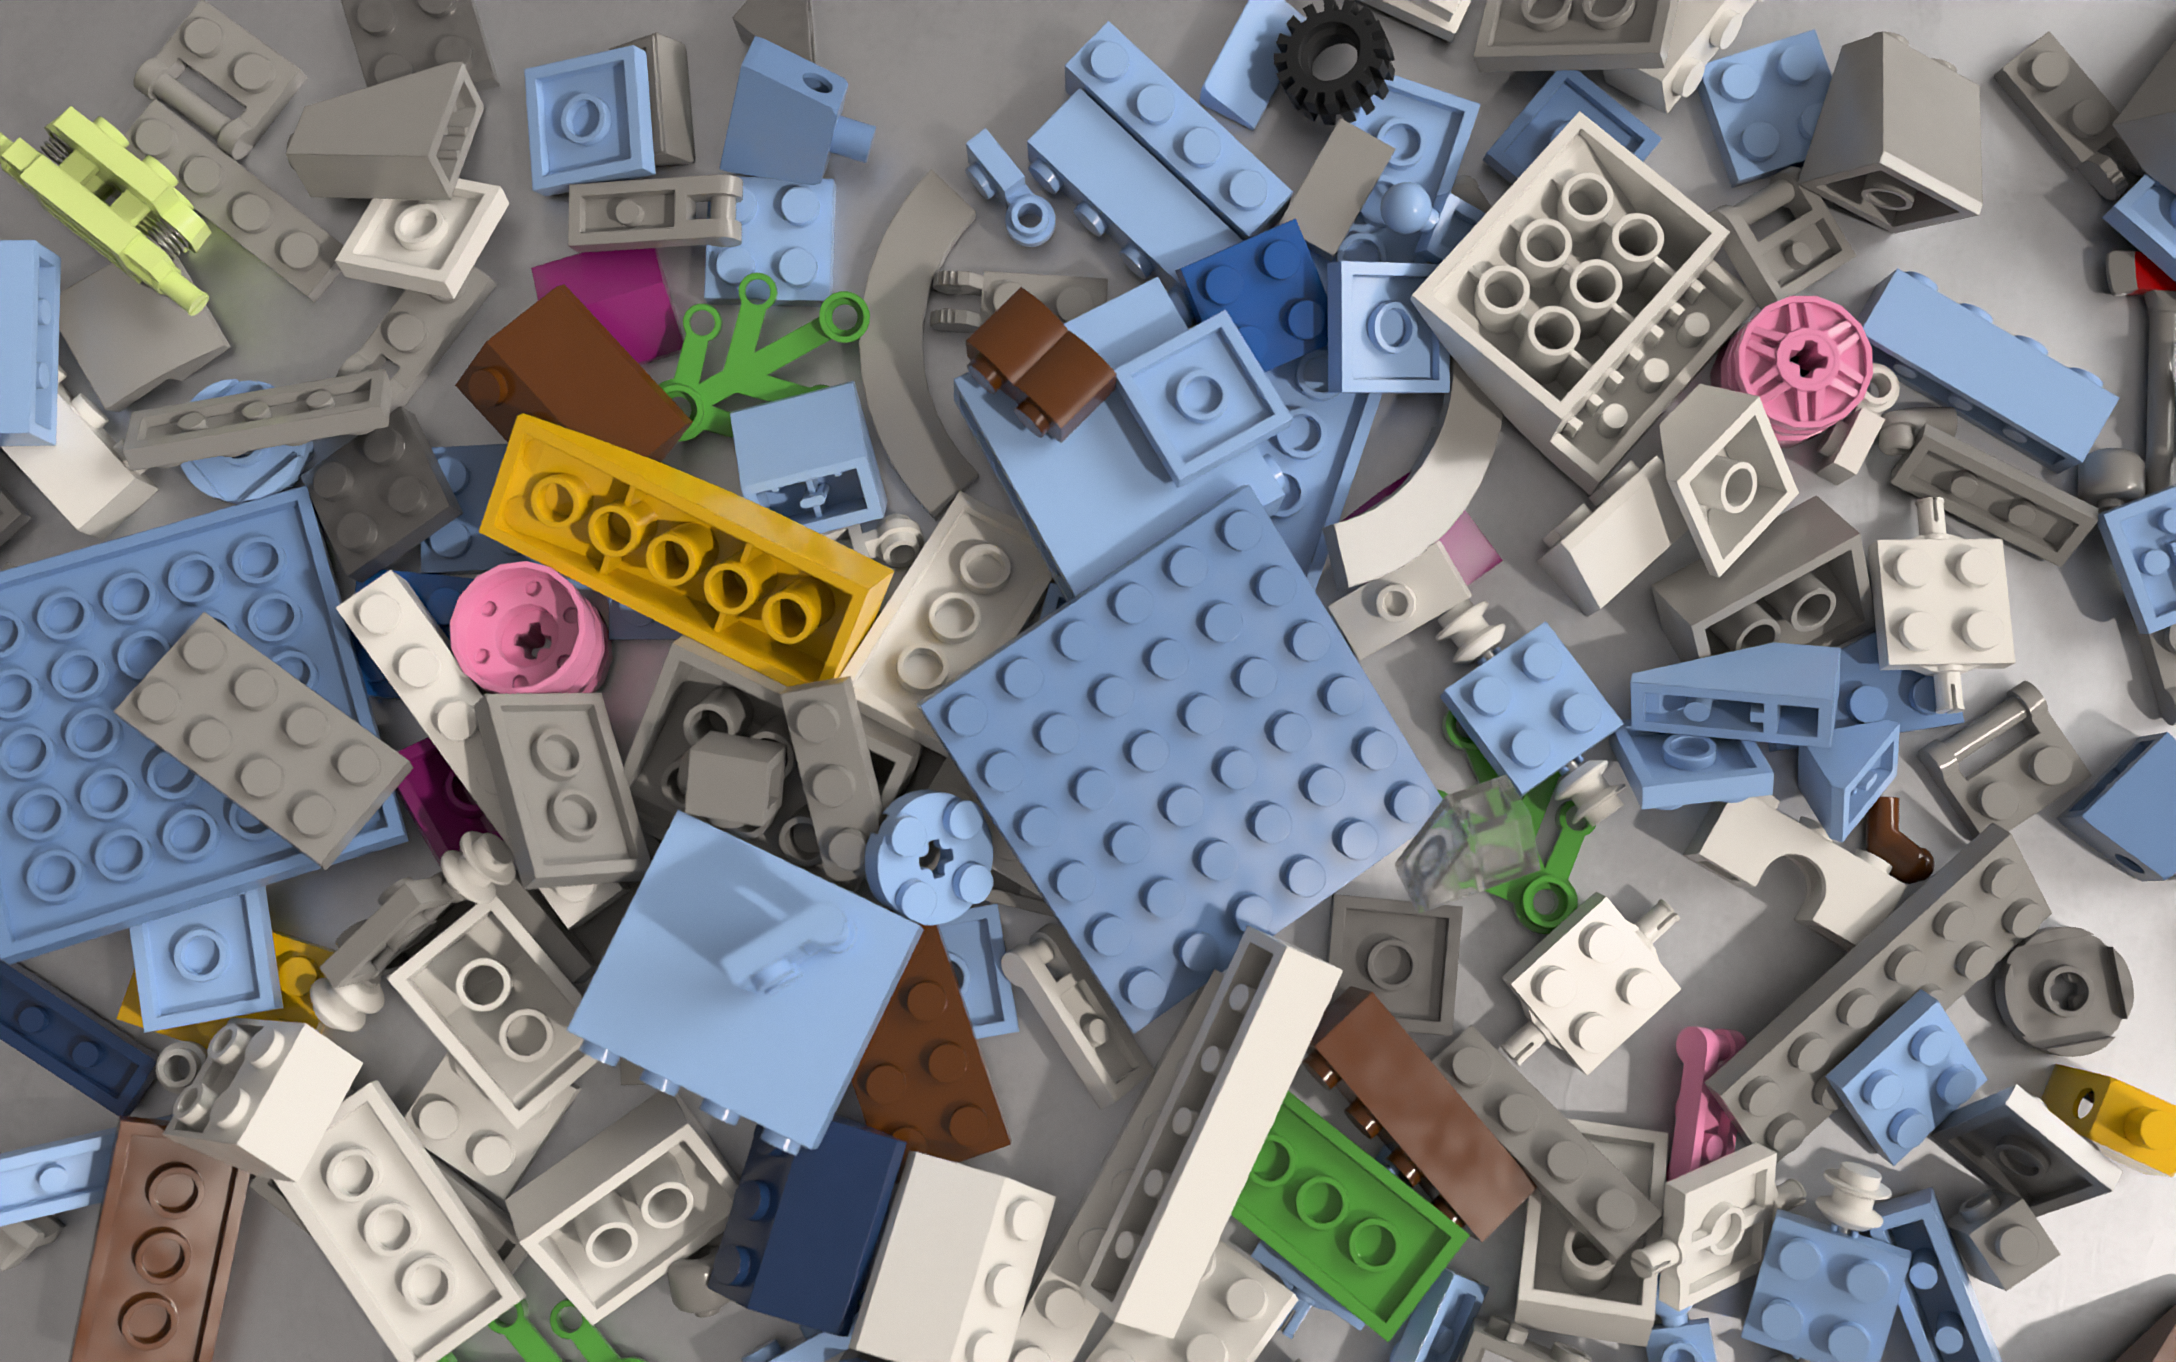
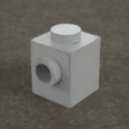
(733, 779)
(2000, 1238)

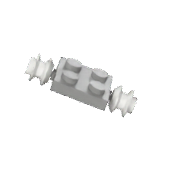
(405, 923)

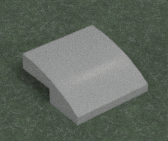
(134, 336)

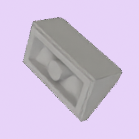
(668, 99)

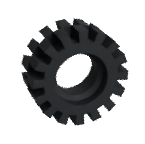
(1319, 33)

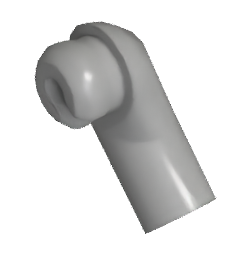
(1903, 425)

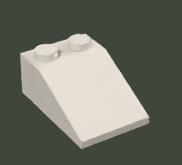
(498, 1009)
(1566, 1279)

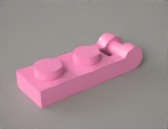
(1701, 1125)

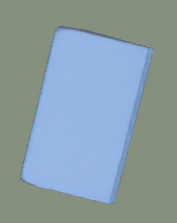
(1245, 69)

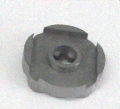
(2093, 1014)

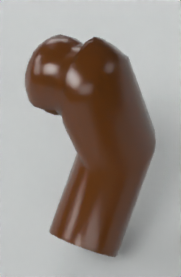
(1884, 840)

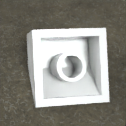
(1724, 471)

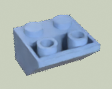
(810, 459)

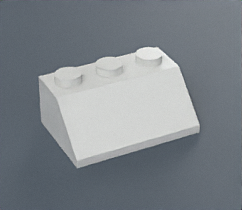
(626, 1205)
(952, 1265)

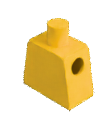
(2122, 1122)

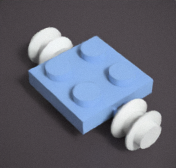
(1531, 710)
(1824, 1285)

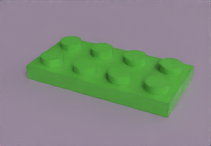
(1345, 1219)

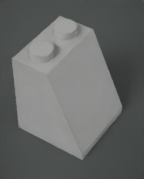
(1897, 137)

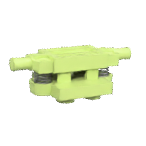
(144, 206)

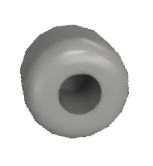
(2111, 478)
(689, 1283)

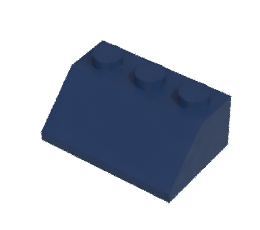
(808, 1225)

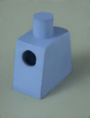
(789, 118)
(2132, 810)

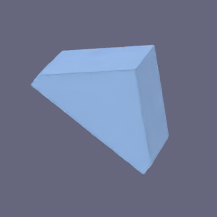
(1850, 775)

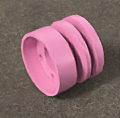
(1828, 347)
(515, 611)

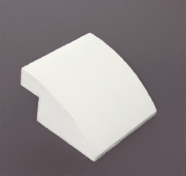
(1586, 301)

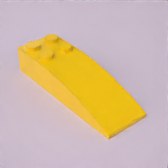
(685, 553)

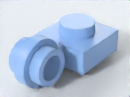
(997, 175)

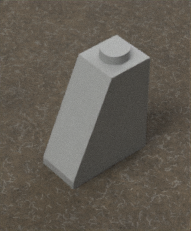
(389, 138)

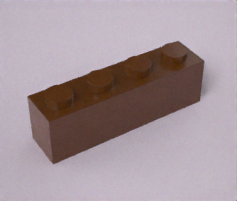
(1415, 1114)

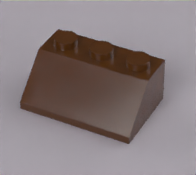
(573, 374)

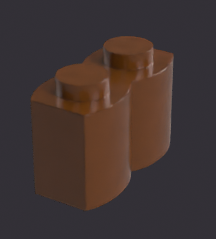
(1039, 366)

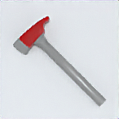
(2137, 275)

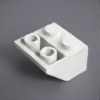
(1608, 547)
(263, 1097)

